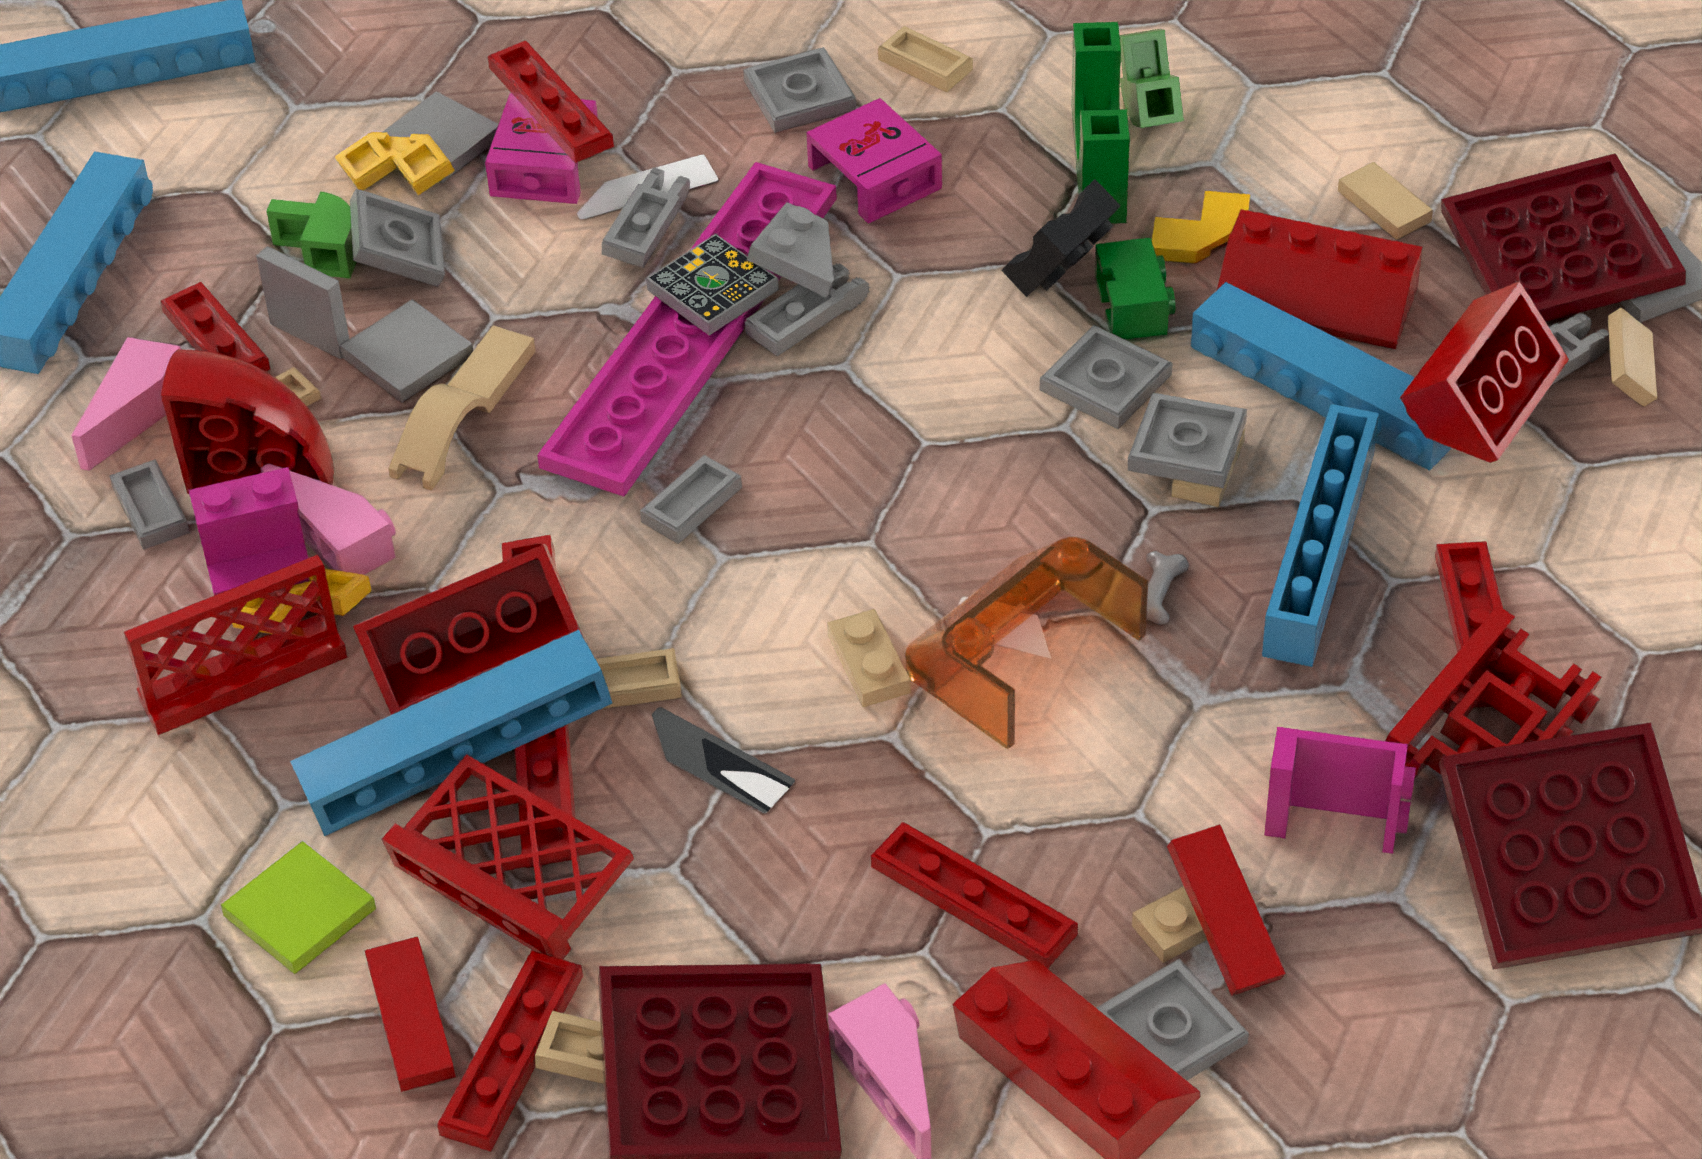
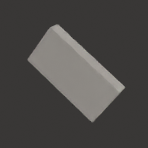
(691, 499)
(149, 504)

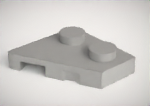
(796, 248)

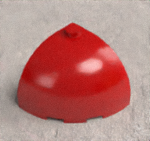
(236, 419)

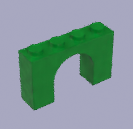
(1098, 121)

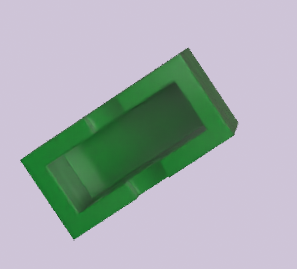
(1133, 283)

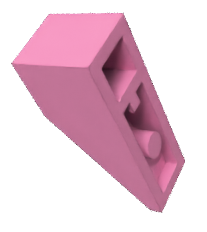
(124, 402)
(341, 525)
(882, 1051)

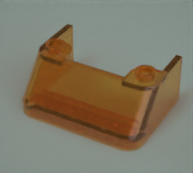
(951, 652)

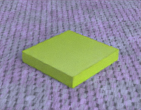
(298, 907)

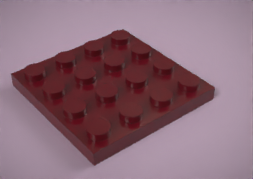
(1567, 235)
(1572, 845)
(717, 1062)

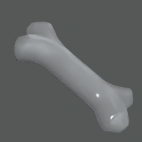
(1164, 571)

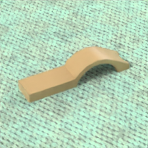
(442, 407)

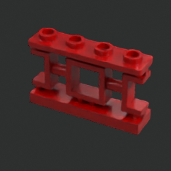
(1457, 697)

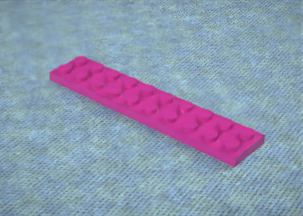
(665, 356)

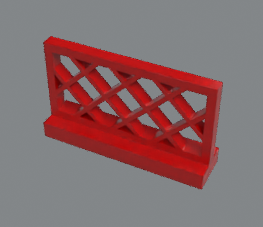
(245, 665)
(489, 897)

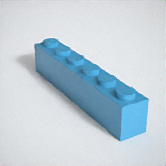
(124, 54)
(70, 258)
(1309, 367)
(1320, 536)
(431, 737)

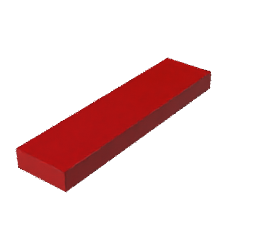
(550, 101)
(1469, 594)
(974, 895)
(508, 1051)

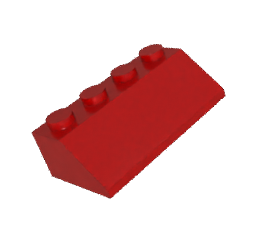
(1325, 275)
(1486, 375)
(466, 628)
(1072, 1059)

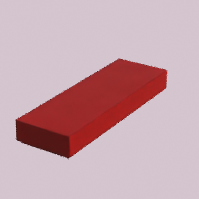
(210, 326)
(1226, 910)
(410, 1014)

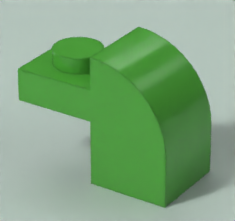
(1146, 85)
(318, 229)

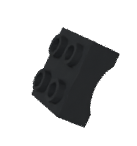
(1063, 241)

